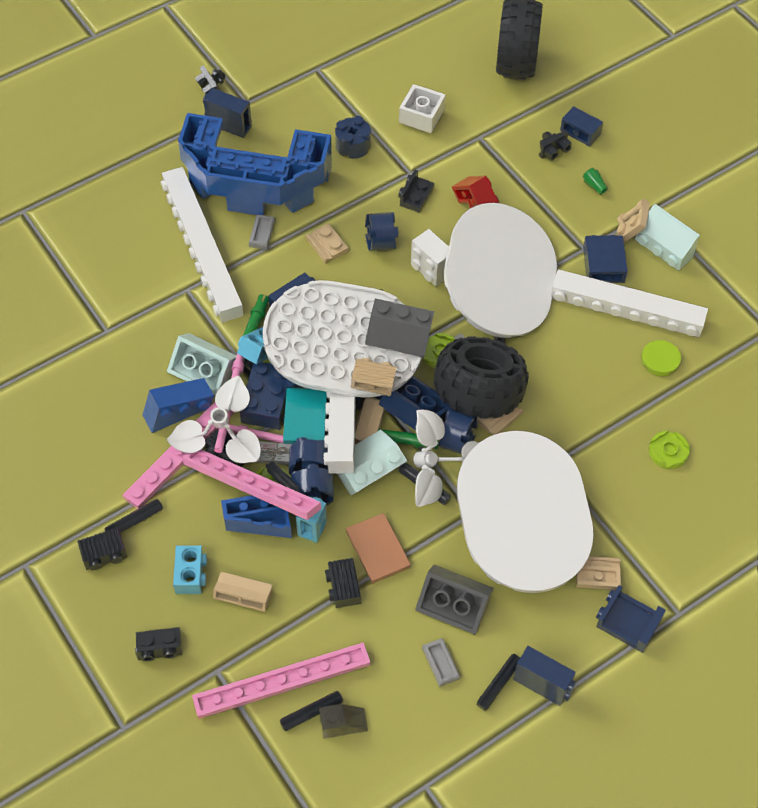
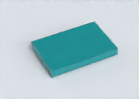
(304, 414)

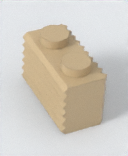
(373, 376)

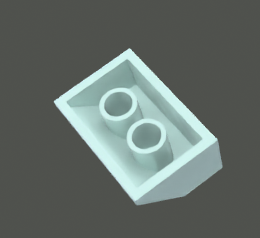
(668, 238)
(199, 359)
(372, 460)

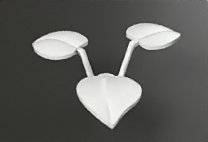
(429, 430)
(242, 448)

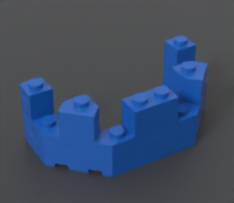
(253, 178)

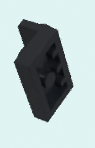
(415, 192)
(158, 644)

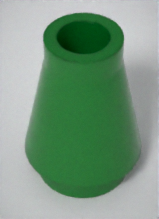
(594, 180)

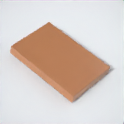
(378, 548)

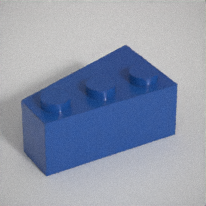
(176, 402)
(255, 517)

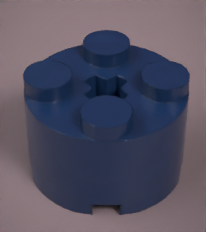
(353, 137)
(381, 231)
(458, 430)
(306, 452)
(315, 482)

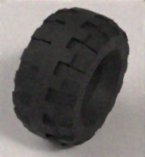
(519, 39)
(480, 377)

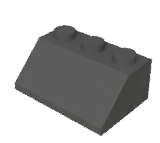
(399, 327)
(454, 599)

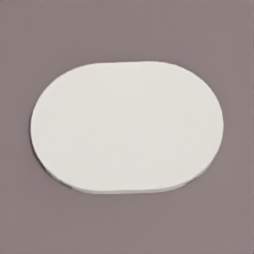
(500, 270)
(321, 331)
(524, 511)

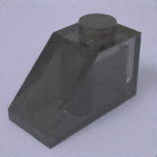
(342, 720)

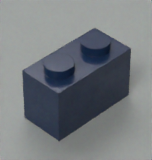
(581, 126)

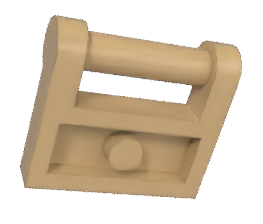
(634, 220)

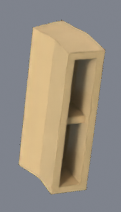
(368, 419)
(243, 591)

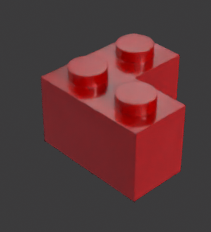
(475, 191)

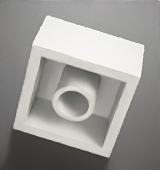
(422, 108)
(429, 256)

